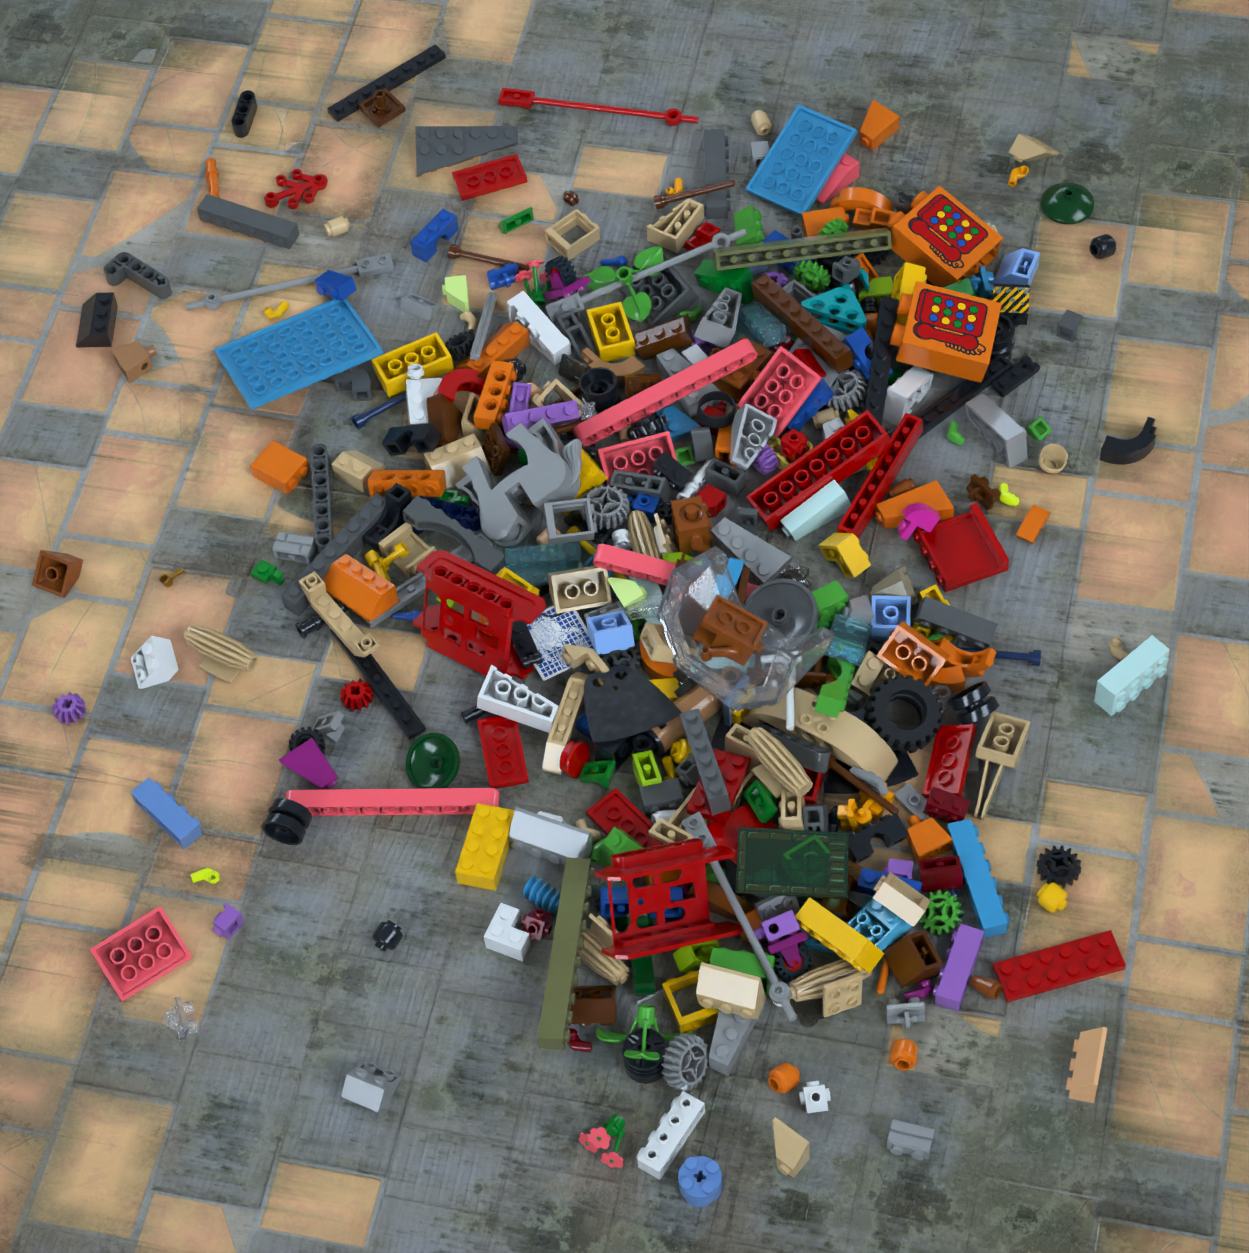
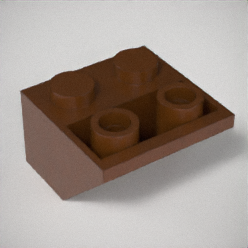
(913, 959)

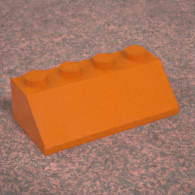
(500, 346)
(360, 588)

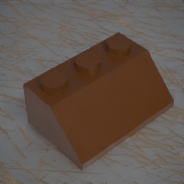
(663, 336)
(595, 1005)

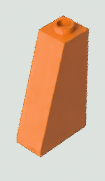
(890, 511)

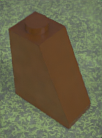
(444, 417)

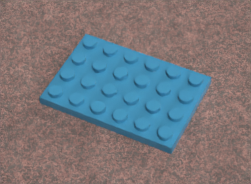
(801, 160)

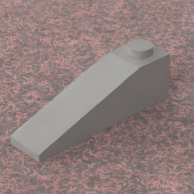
(749, 434)

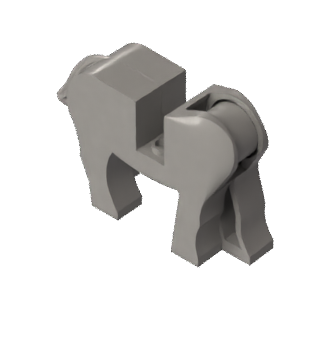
(547, 478)

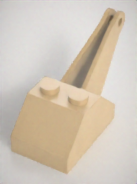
(1002, 745)

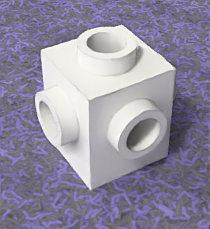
(820, 1103)

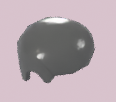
(902, 202)

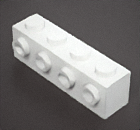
(670, 1135)

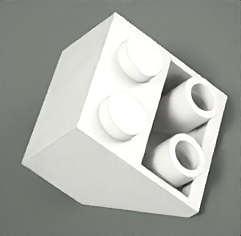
(154, 662)

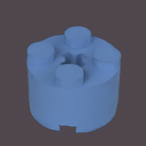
(703, 1192)

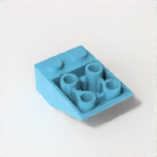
(879, 924)

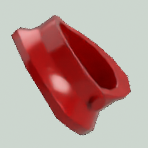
(574, 758)

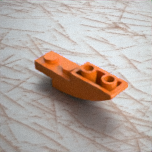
(873, 218)

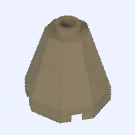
(896, 584)

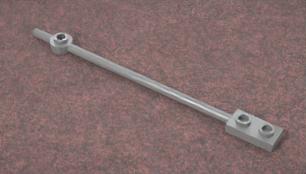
(365, 267)
(574, 302)
(697, 827)

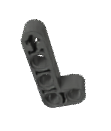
(127, 266)

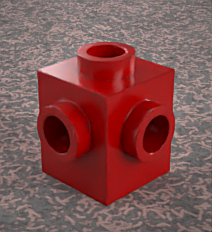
(793, 445)

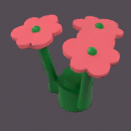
(524, 276)
(600, 1138)

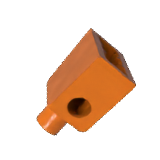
(927, 838)

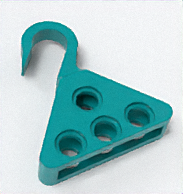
(844, 301)

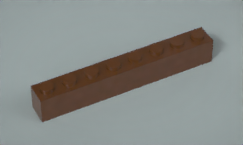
(802, 323)

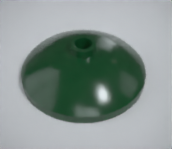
(1067, 203)
(424, 758)

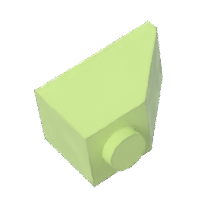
(457, 292)
(627, 591)

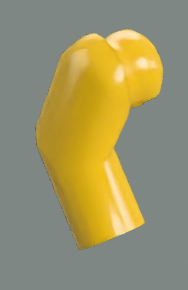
(669, 768)

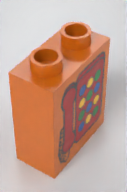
(943, 238)
(946, 331)

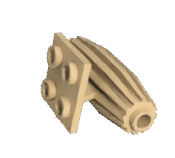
(647, 539)
(223, 654)
(778, 767)
(595, 939)
(837, 984)

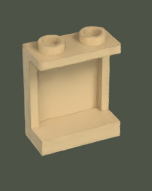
(418, 549)

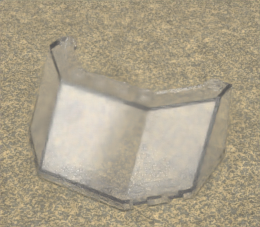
(765, 675)

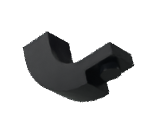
(1131, 450)
(396, 500)

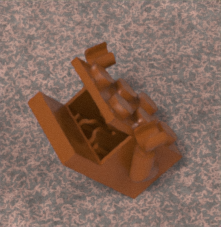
(740, 380)
(691, 525)
(729, 632)

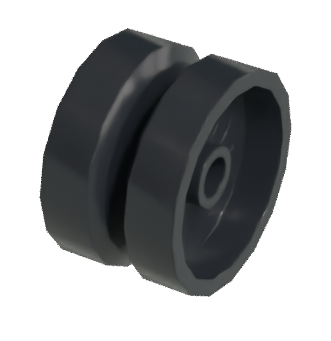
(1004, 337)
(973, 703)
(286, 821)

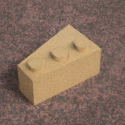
(676, 227)

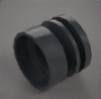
(599, 386)
(640, 1069)

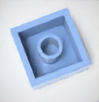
(888, 614)
(610, 632)

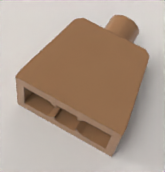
(134, 359)

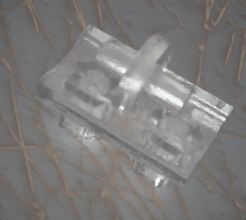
(178, 1020)

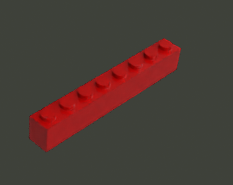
(881, 476)

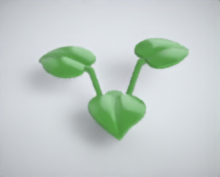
(638, 305)
(645, 1019)

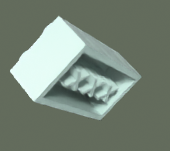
(1132, 675)

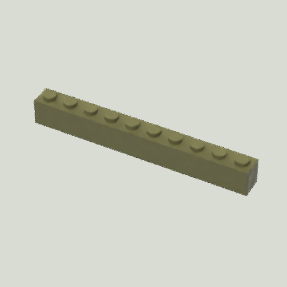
(801, 249)
(565, 956)

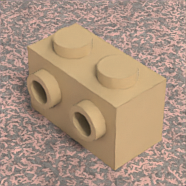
(791, 811)

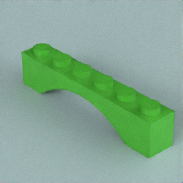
(834, 695)

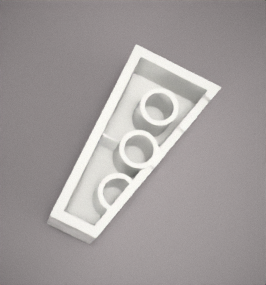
(542, 331)
(514, 701)

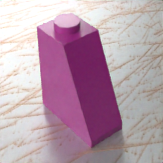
(311, 764)

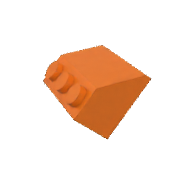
(912, 654)

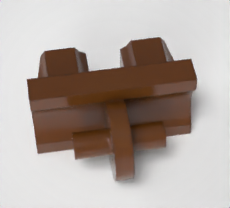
(980, 491)

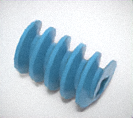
(542, 895)

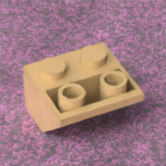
(871, 674)

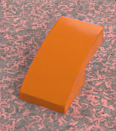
(1033, 523)

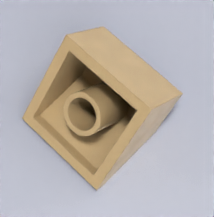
(355, 469)

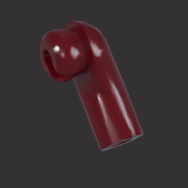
(576, 1044)

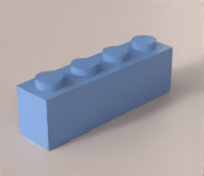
(166, 813)

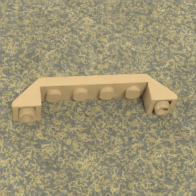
(335, 618)
(578, 655)
(564, 722)

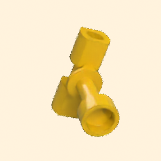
(380, 564)

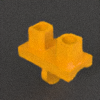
(876, 810)
(852, 816)

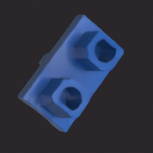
(502, 276)

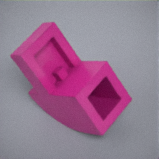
(917, 515)

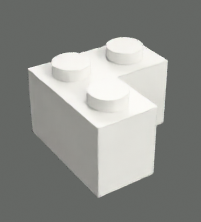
(504, 936)

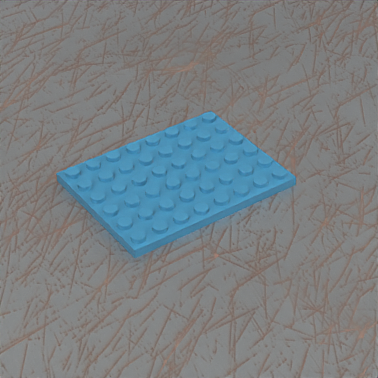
(297, 352)

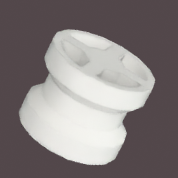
(621, 539)

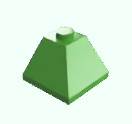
(617, 842)

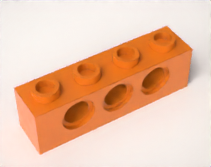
(495, 394)
(420, 482)

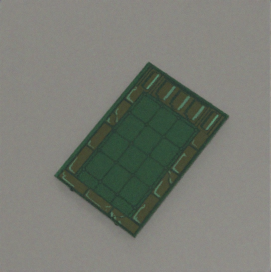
(792, 863)

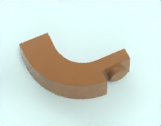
(628, 367)

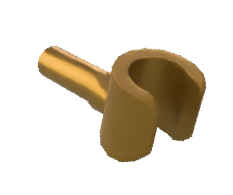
(169, 578)

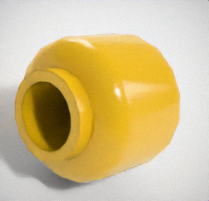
(680, 751)
(1052, 897)

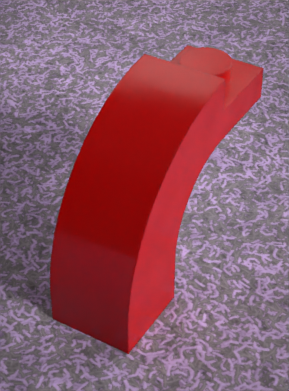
(460, 381)

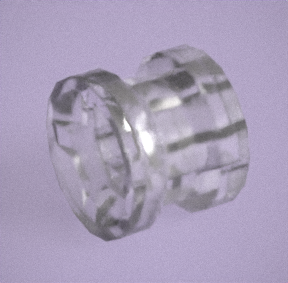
(587, 410)

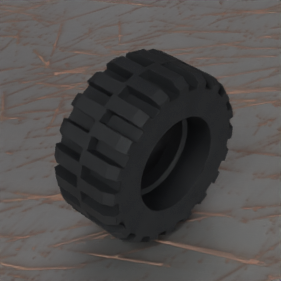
(914, 693)

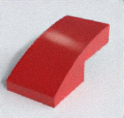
(703, 236)

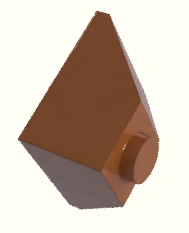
(57, 572)

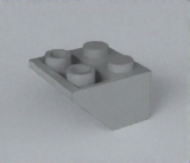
(370, 1086)

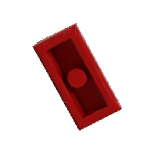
(809, 359)

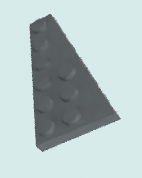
(456, 144)

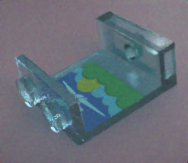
(849, 639)

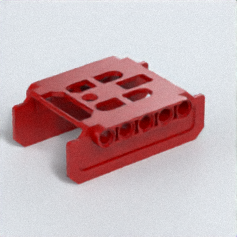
(485, 593)
(694, 925)

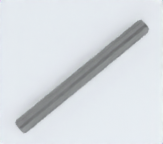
(483, 326)

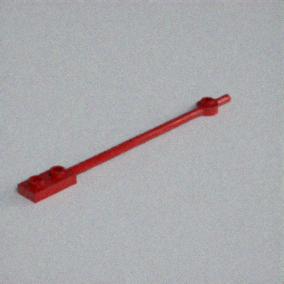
(526, 99)

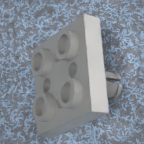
(776, 905)

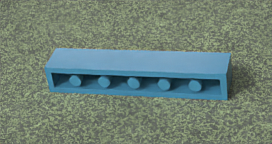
(977, 878)

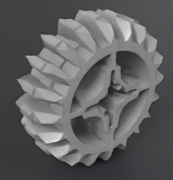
(849, 391)
(609, 506)
(685, 1062)

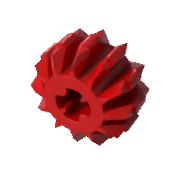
(356, 695)

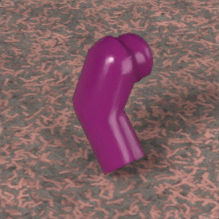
(926, 989)

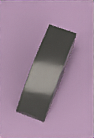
(575, 333)

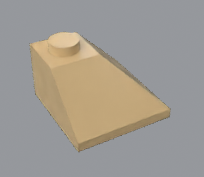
(1030, 149)
(790, 1149)

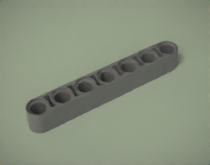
(321, 496)

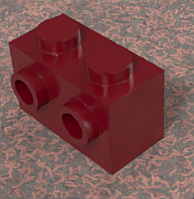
(946, 806)
(940, 874)

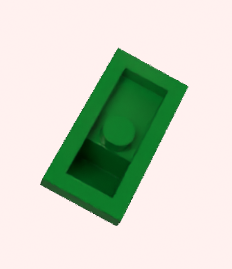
(599, 772)
(761, 801)

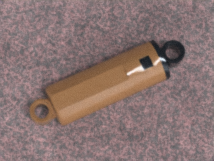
(664, 736)

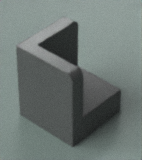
(1068, 325)

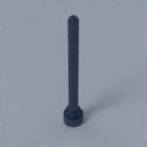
(360, 420)
(1032, 657)

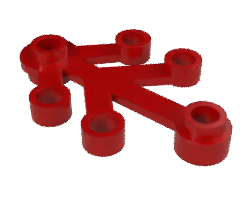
(315, 182)

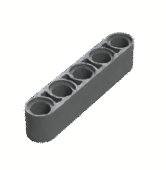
(808, 754)

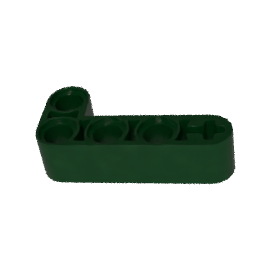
(642, 966)

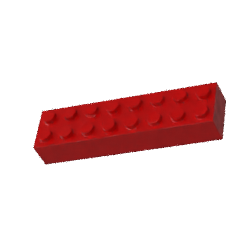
(828, 461)

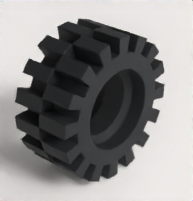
(460, 345)
(305, 735)

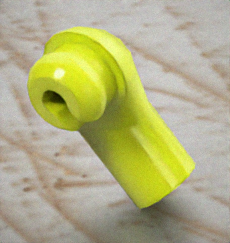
(1007, 497)
(205, 874)

